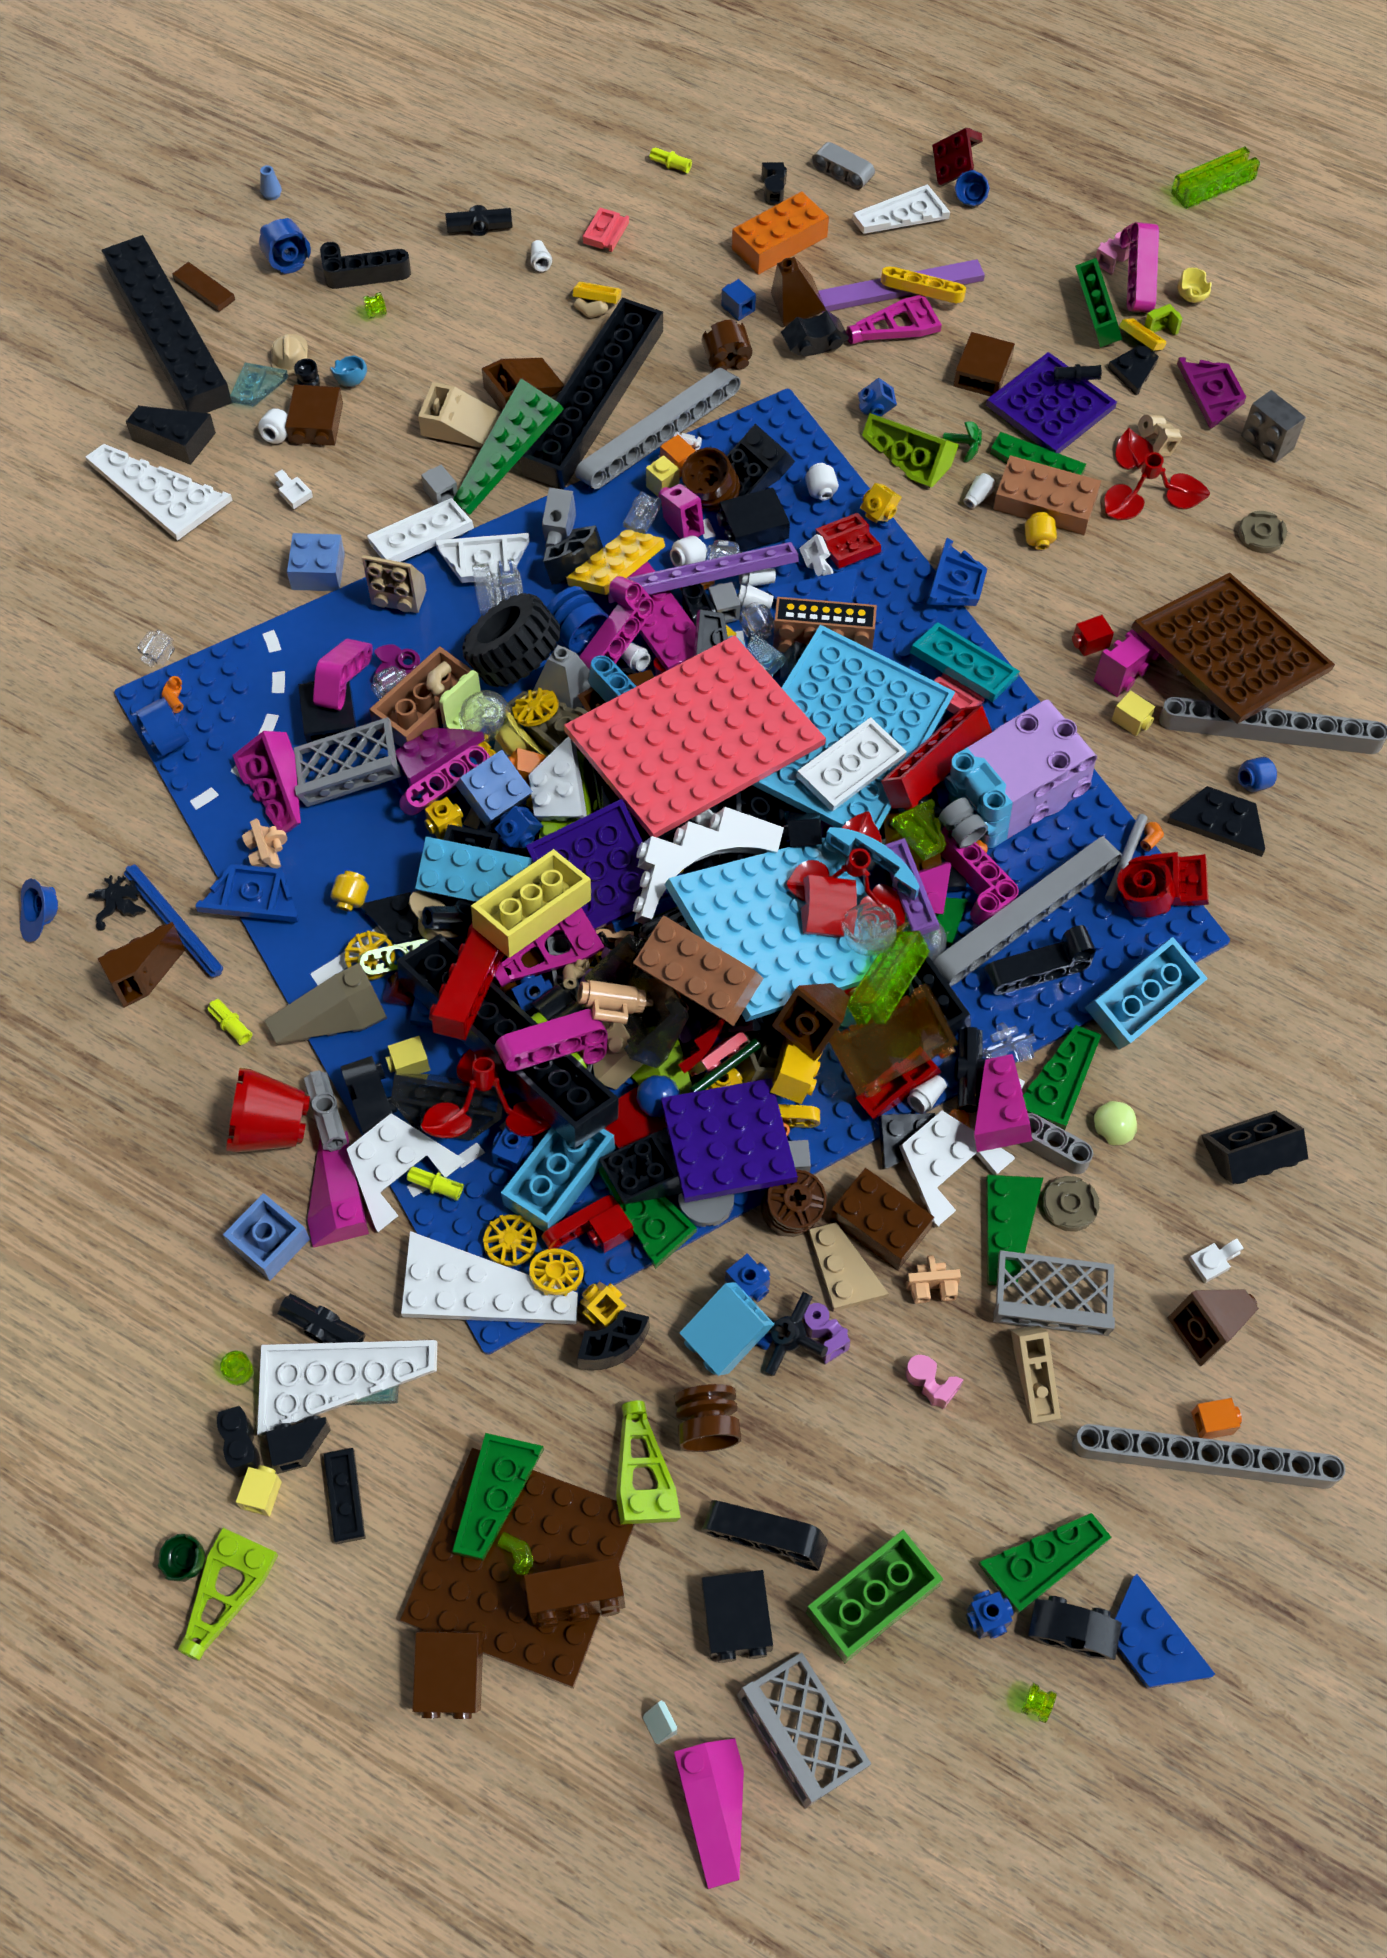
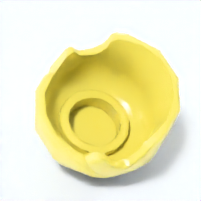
(1193, 285)

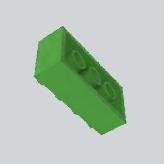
(874, 1596)

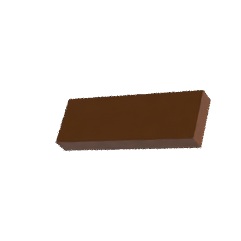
(203, 286)

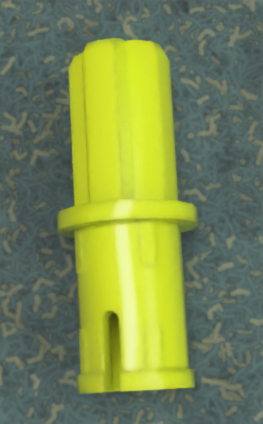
(670, 159)
(229, 1021)
(436, 1183)

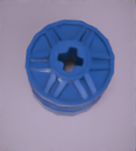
(577, 617)

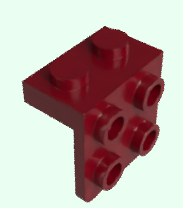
(954, 155)

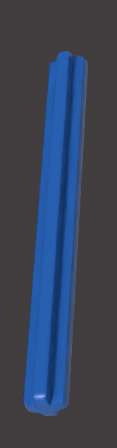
(168, 915)

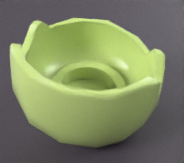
(1116, 1122)

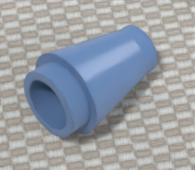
(269, 184)

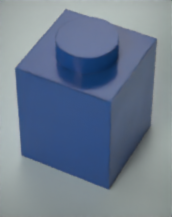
(738, 299)

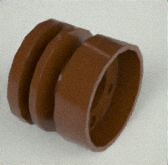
(710, 477)
(784, 1215)
(707, 1418)

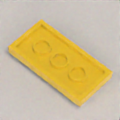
(616, 559)

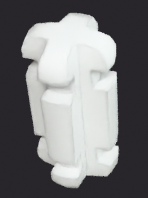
(691, 440)

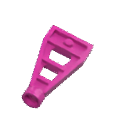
(916, 307)
(583, 943)

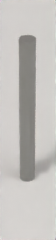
(1127, 855)

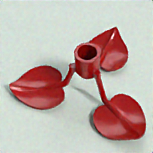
(1134, 451)
(855, 866)
(450, 1121)

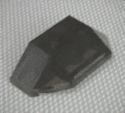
(419, 1092)

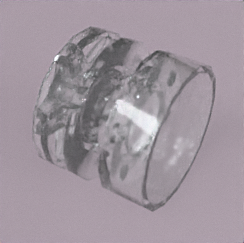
(495, 586)

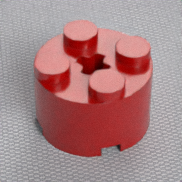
(1146, 887)

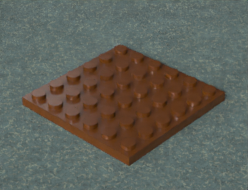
(1233, 647)
(465, 1594)

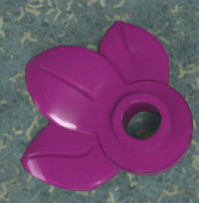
(394, 656)

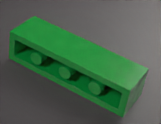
(1098, 302)

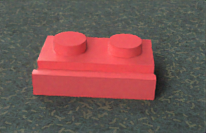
(605, 229)
(963, 695)
(724, 1048)

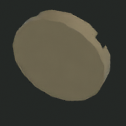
(1262, 532)
(1070, 1203)

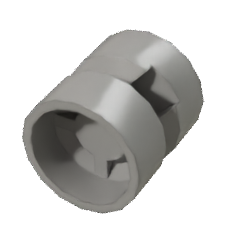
(965, 825)

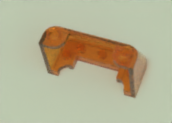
(883, 1052)

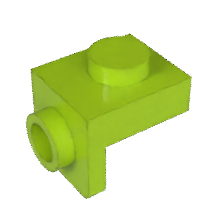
(1164, 318)

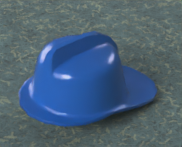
(38, 908)

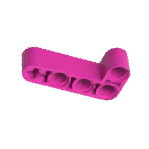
(1143, 245)
(623, 623)
(337, 669)
(442, 778)
(974, 866)
(553, 1040)

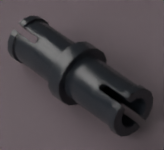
(1077, 373)

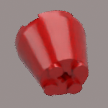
(265, 1113)

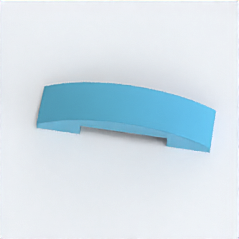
(847, 840)

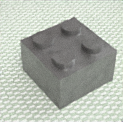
(1273, 426)

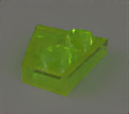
(921, 830)

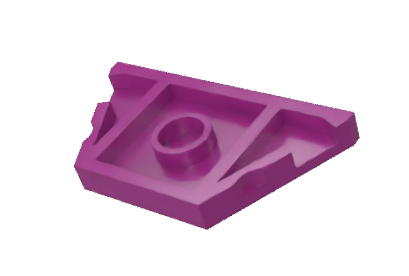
(1213, 388)
(433, 750)

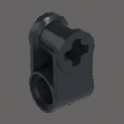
(694, 599)

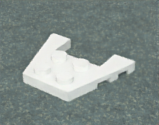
(938, 1152)
(389, 1153)

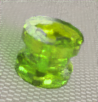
(374, 305)
(234, 1362)
(1039, 1703)

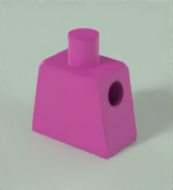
(682, 511)

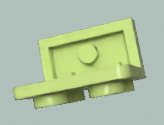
(452, 699)

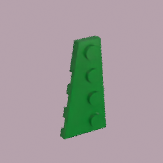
(1009, 445)
(1010, 1216)

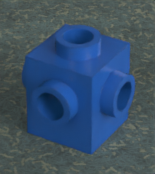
(877, 398)
(518, 827)
(527, 987)
(511, 1150)
(750, 1276)
(982, 1622)

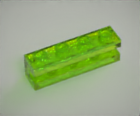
(1215, 177)
(888, 978)

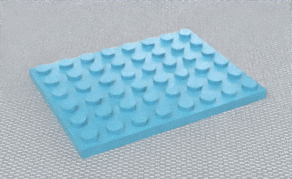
(838, 690)
(759, 922)

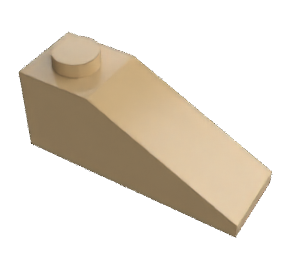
(1036, 1373)

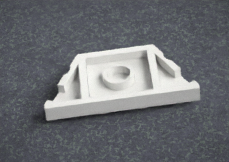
(465, 552)
(558, 785)

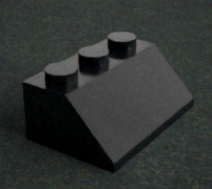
(1256, 1147)

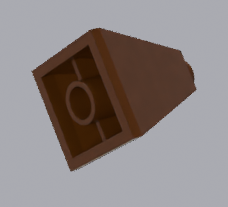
(795, 292)
(812, 1016)
(1212, 1319)

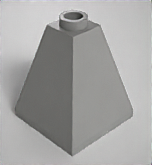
(565, 676)

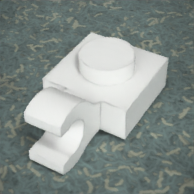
(292, 491)
(814, 555)
(1213, 1262)

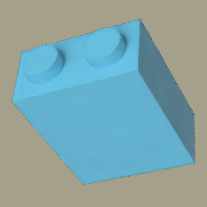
(726, 1329)

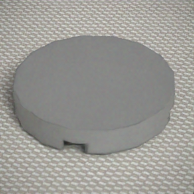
(707, 1211)

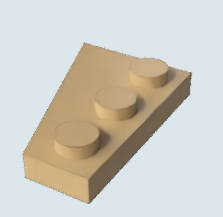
(843, 1270)

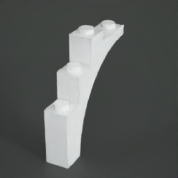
(728, 833)

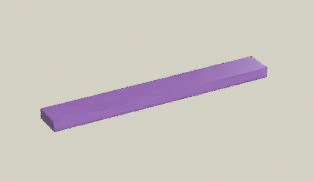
(875, 291)
(715, 569)

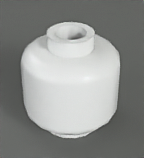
(273, 426)
(821, 481)
(688, 551)

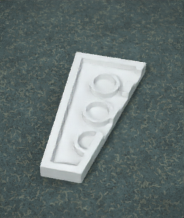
(903, 210)

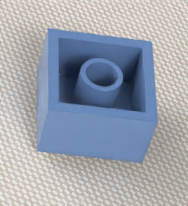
(316, 562)
(493, 788)
(266, 1236)

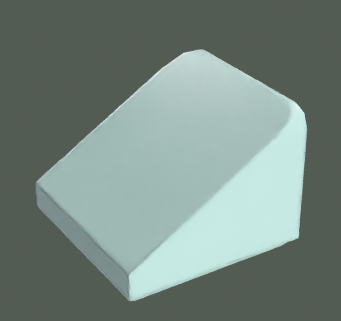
(660, 1723)

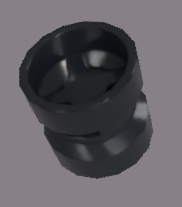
(307, 372)

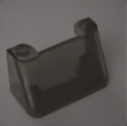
(659, 1025)

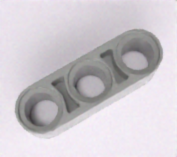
(843, 165)
(1068, 1145)

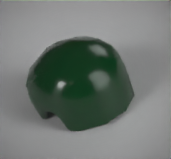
(181, 1558)

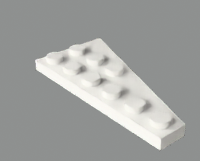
(161, 493)
(463, 1286)
(323, 1376)

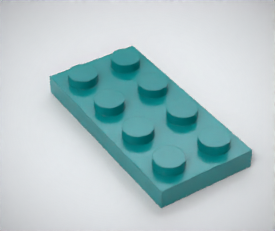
(964, 662)

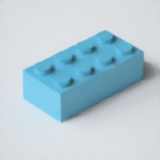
(465, 869)
(1146, 993)
(555, 1177)

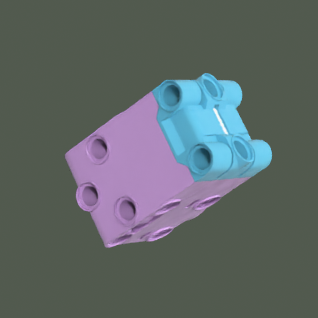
(1022, 771)

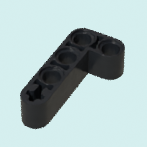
(364, 267)
(1042, 964)
(767, 1532)

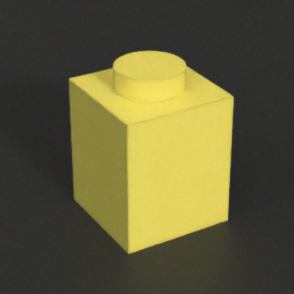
(661, 474)
(1133, 713)
(408, 1057)
(259, 1490)

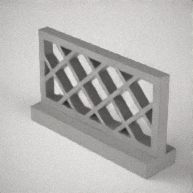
(348, 778)
(1052, 1317)
(778, 1739)

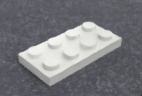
(420, 531)
(851, 764)

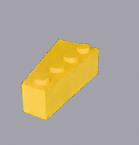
(794, 1073)

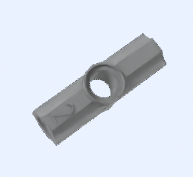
(327, 1122)

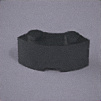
(815, 334)
(571, 553)
(367, 1092)
(613, 1344)
(1075, 1628)

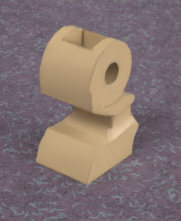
(1156, 428)

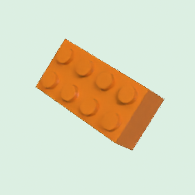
(780, 232)

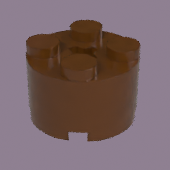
(727, 345)

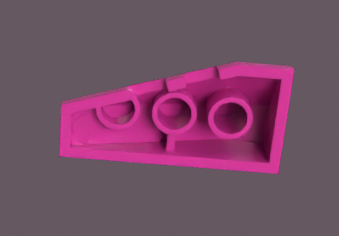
(270, 770)
(336, 1199)
(713, 1794)

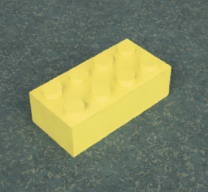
(531, 903)

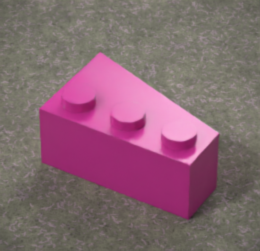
(1123, 664)
(1001, 1108)

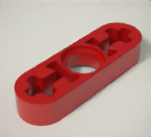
(576, 1224)

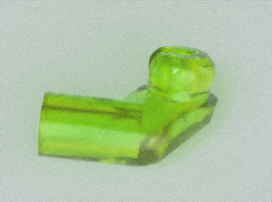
(520, 1550)

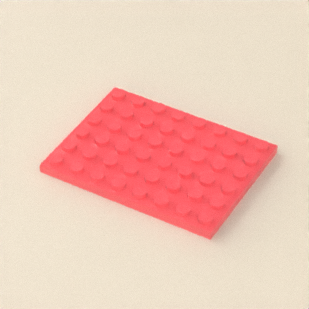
(694, 736)

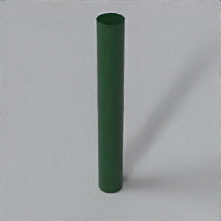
(726, 1066)

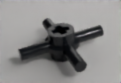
(797, 1336)

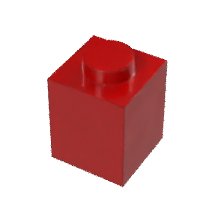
(1092, 635)
(610, 1228)

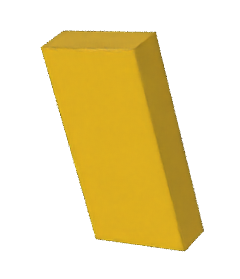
(597, 292)
(1143, 334)

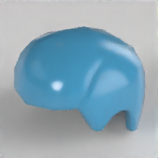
(349, 371)

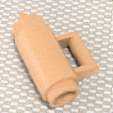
(612, 1001)

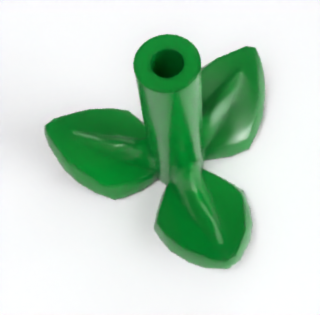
(973, 439)

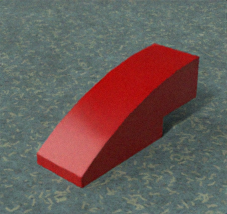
(898, 1089)

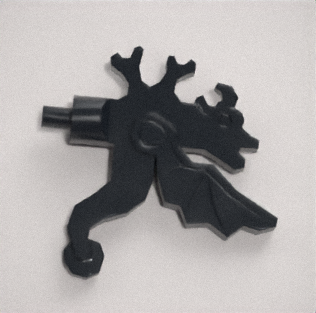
(114, 898)

